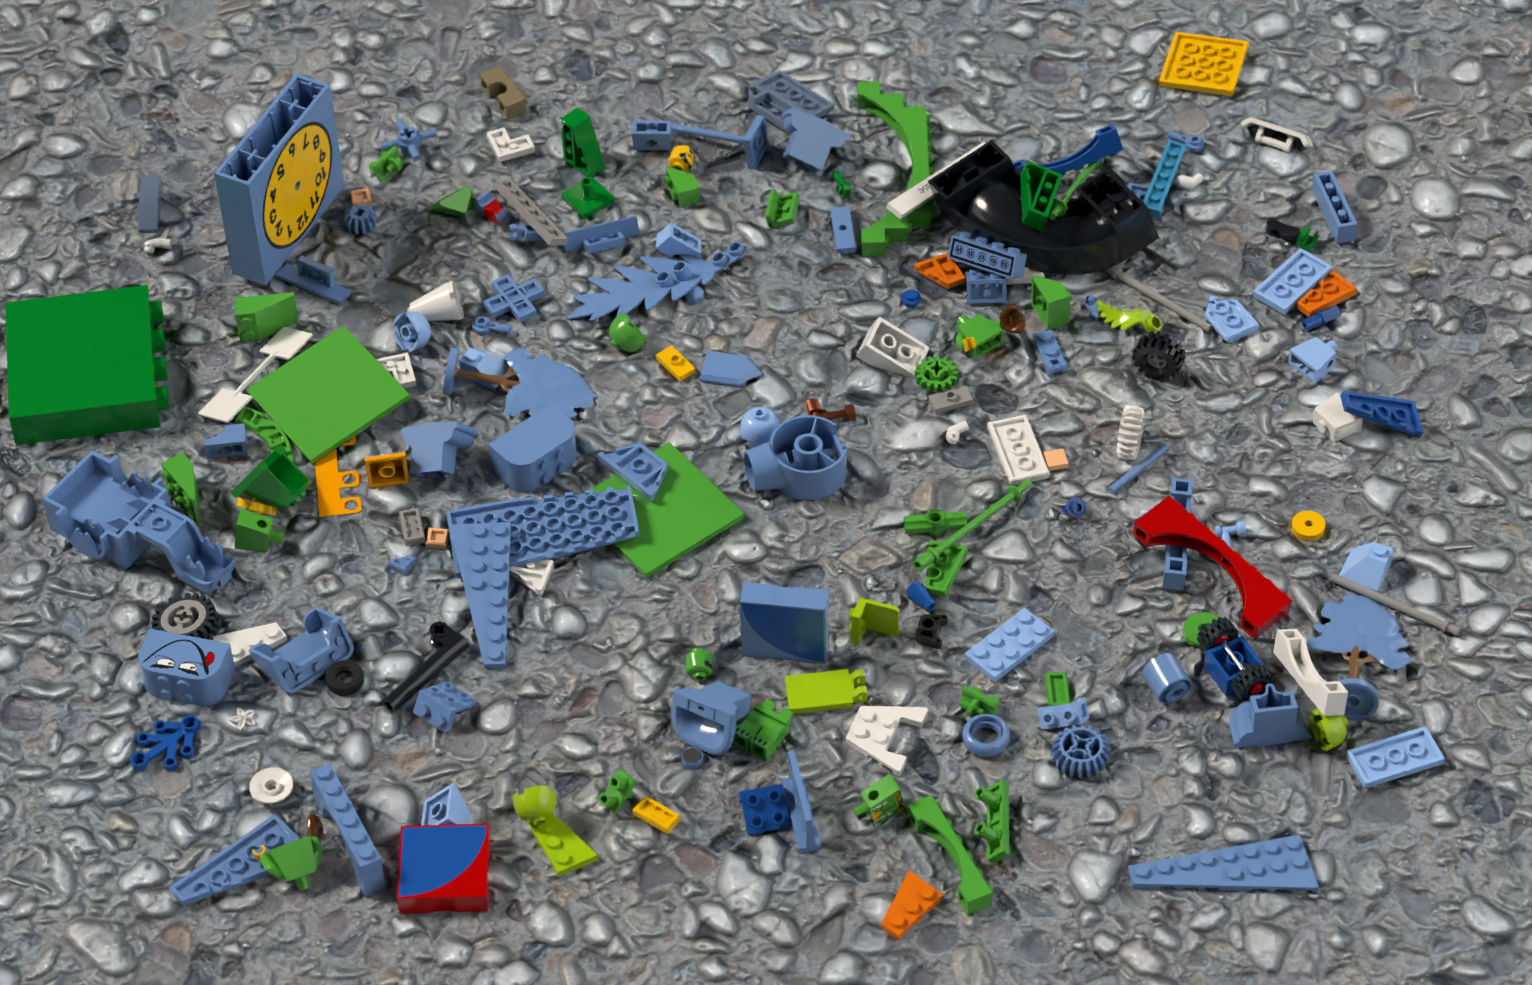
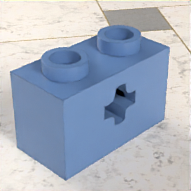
(652, 135)

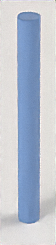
(1138, 468)

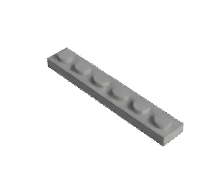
(530, 212)

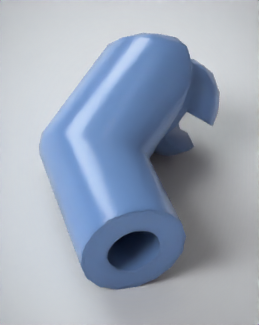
(1092, 306)

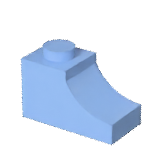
(676, 241)

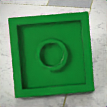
(588, 197)

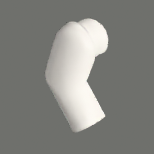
(1188, 182)
(954, 431)

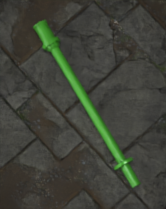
(1059, 206)
(931, 554)

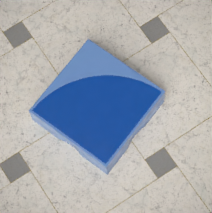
(784, 622)

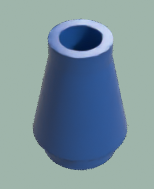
(919, 595)

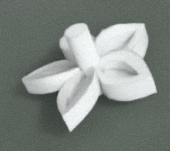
(243, 718)

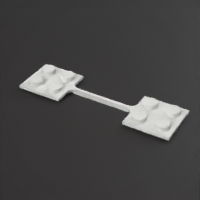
(227, 402)

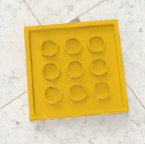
(1203, 64)

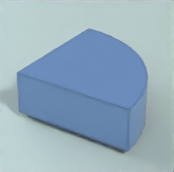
(402, 565)

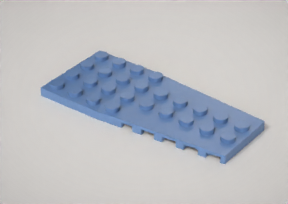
(556, 525)

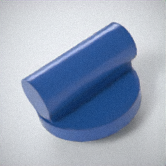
(1075, 507)

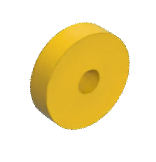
(1315, 526)

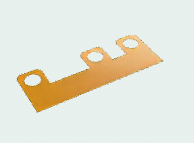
(329, 484)

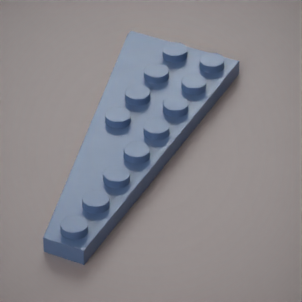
(485, 572)

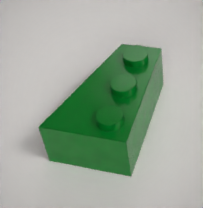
(581, 143)
(1037, 193)

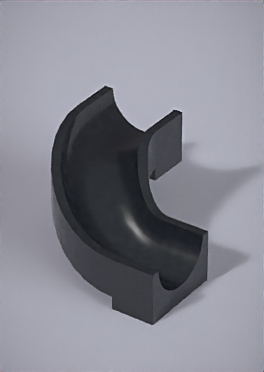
(1095, 233)

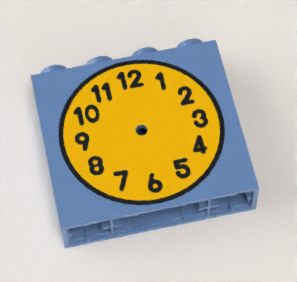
(280, 179)

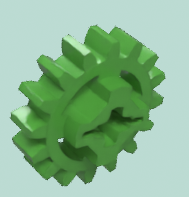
(946, 374)

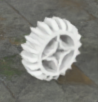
(1130, 432)

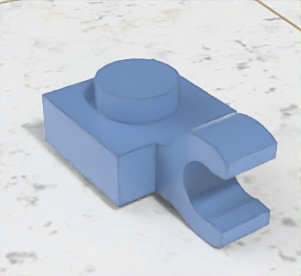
(525, 231)

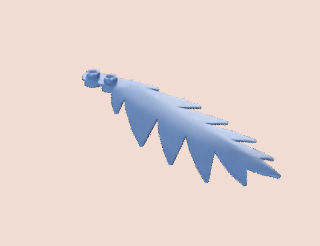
(671, 276)

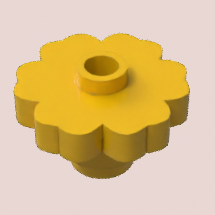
(256, 506)

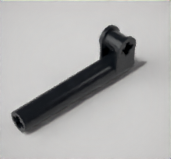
(448, 646)

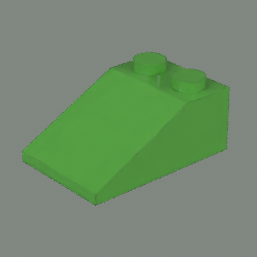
(264, 315)

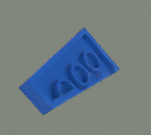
(1386, 411)

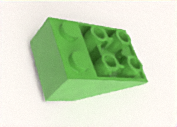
(182, 485)

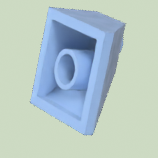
(484, 362)
(1368, 565)
(445, 808)

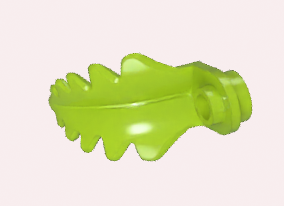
(1129, 318)

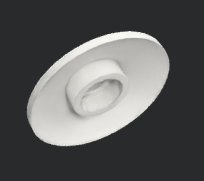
(269, 779)

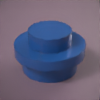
(911, 298)

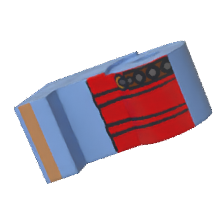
(489, 206)

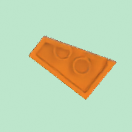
(1326, 294)

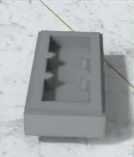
(950, 399)
(412, 527)

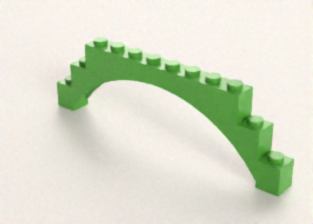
(912, 129)

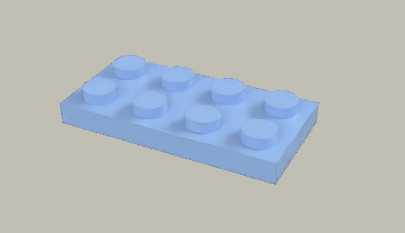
(1292, 281)
(1009, 644)
(1395, 757)

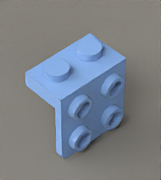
(440, 704)

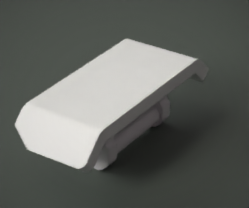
(1260, 138)

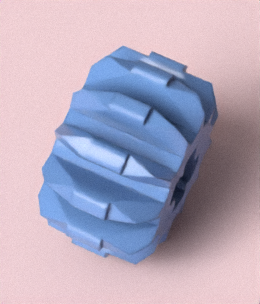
(360, 219)

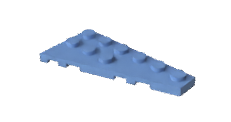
(233, 864)

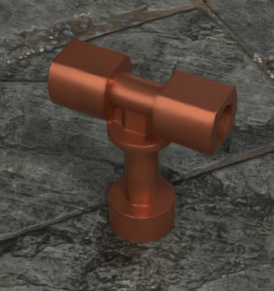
(813, 408)

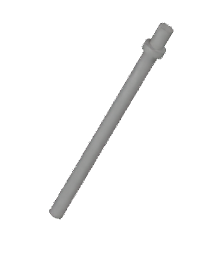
(1118, 274)
(1443, 625)

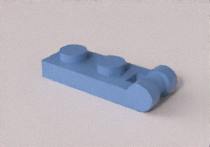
(1049, 352)

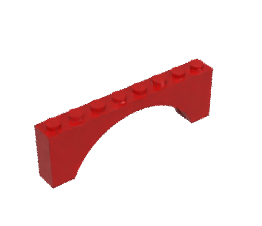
(1173, 525)

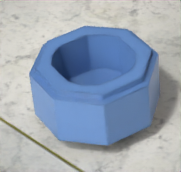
(695, 295)

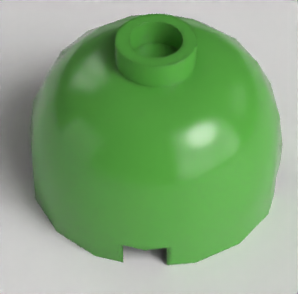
(626, 335)

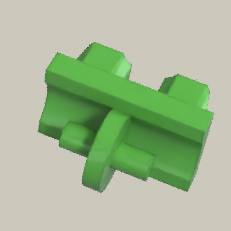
(387, 164)
(977, 703)
(618, 791)

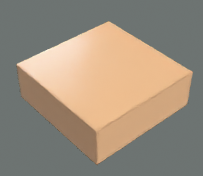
(360, 197)
(1055, 459)
(437, 538)

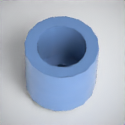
(1166, 678)

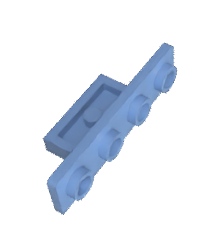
(602, 236)
(314, 278)

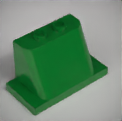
(274, 481)

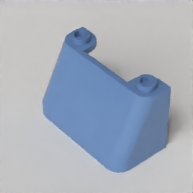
(308, 654)

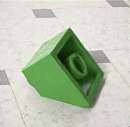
(1050, 302)

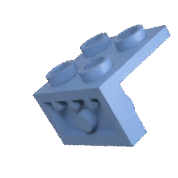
(985, 287)

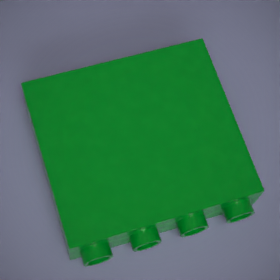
(85, 364)

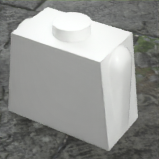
(1333, 420)

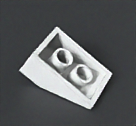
(891, 349)

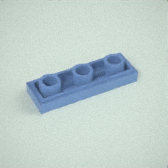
(843, 230)

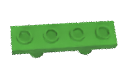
(997, 826)

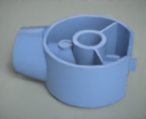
(808, 468)

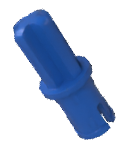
(1321, 318)

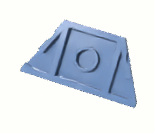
(637, 467)

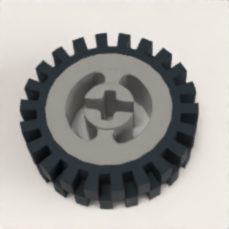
(184, 613)

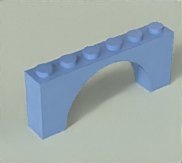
(333, 801)

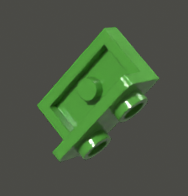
(782, 209)

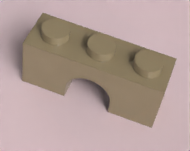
(510, 99)

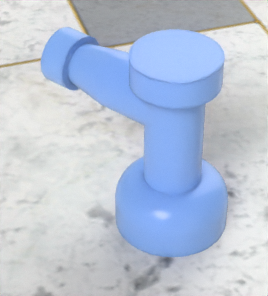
(1224, 532)

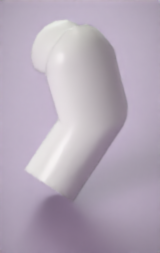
(158, 243)

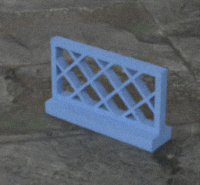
(799, 808)

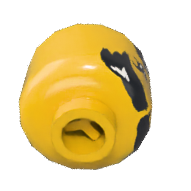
(682, 158)

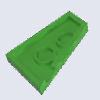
(944, 572)

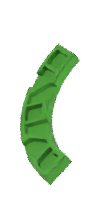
(264, 428)

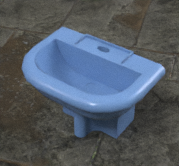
(810, 139)
(436, 446)
(709, 715)
(1269, 720)

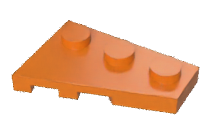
(910, 905)

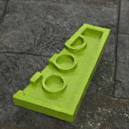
(562, 846)

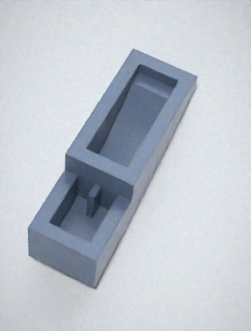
(150, 203)

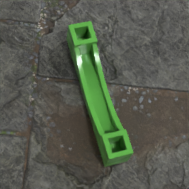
(928, 818)

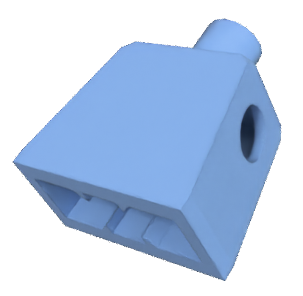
(1313, 358)

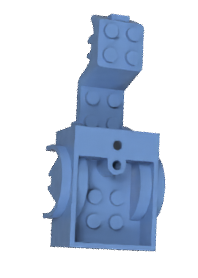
(122, 517)

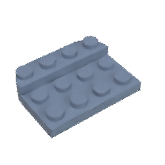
(781, 92)

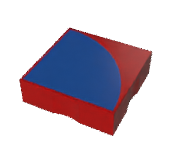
(444, 868)

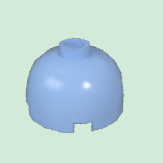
(411, 331)
(758, 425)

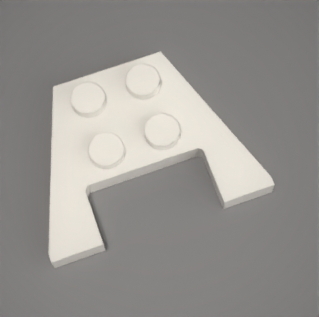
(875, 729)

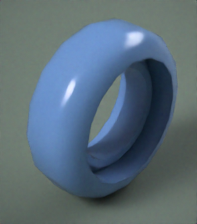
(986, 721)

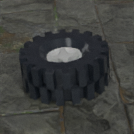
(1158, 356)

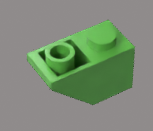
(682, 187)

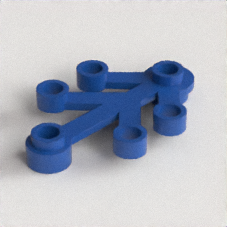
(187, 727)

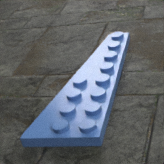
(1247, 867)

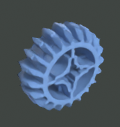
(1079, 757)

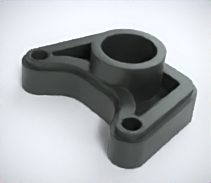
(928, 629)

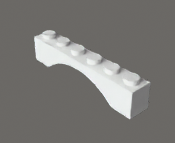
(1293, 653)

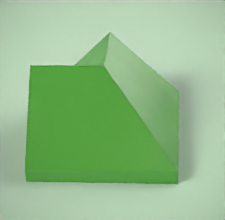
(455, 203)

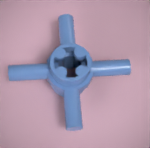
(408, 140)

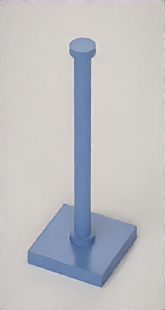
(754, 141)

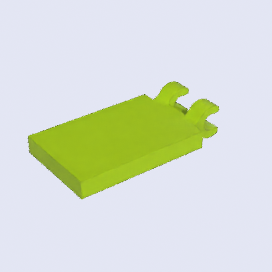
(825, 690)

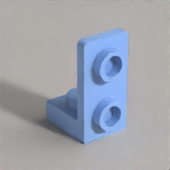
(1063, 714)

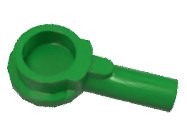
(843, 187)

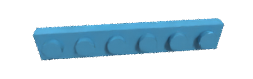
(1164, 176)

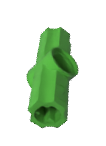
(934, 522)

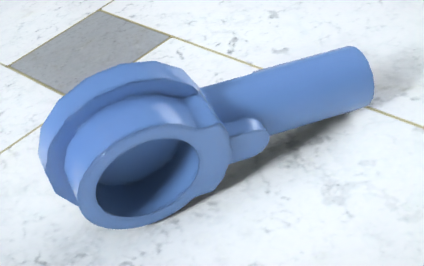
(1193, 143)
(483, 326)

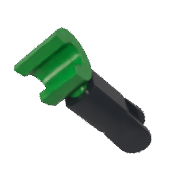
(1292, 233)

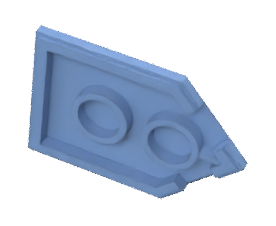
(728, 369)

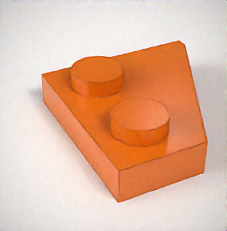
(941, 271)

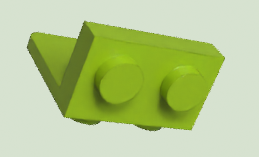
(873, 617)

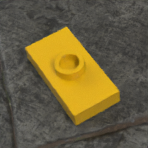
(675, 363)
(656, 815)

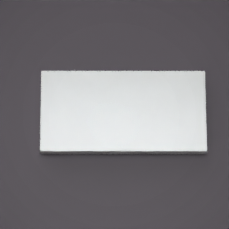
(1018, 450)

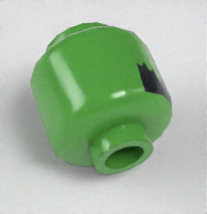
(699, 664)

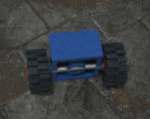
(1232, 660)

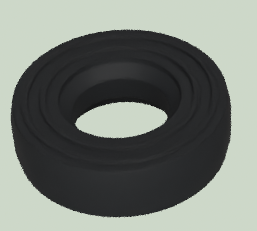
(347, 688)

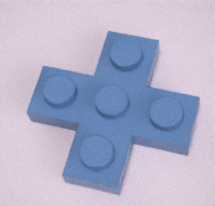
(514, 298)

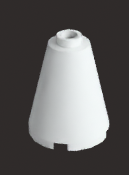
(439, 304)

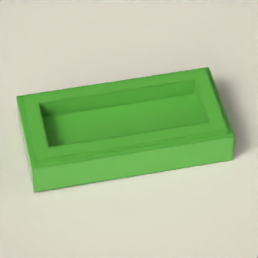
(1057, 688)

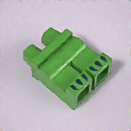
(763, 729)

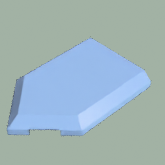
(1230, 319)

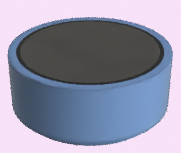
(692, 758)

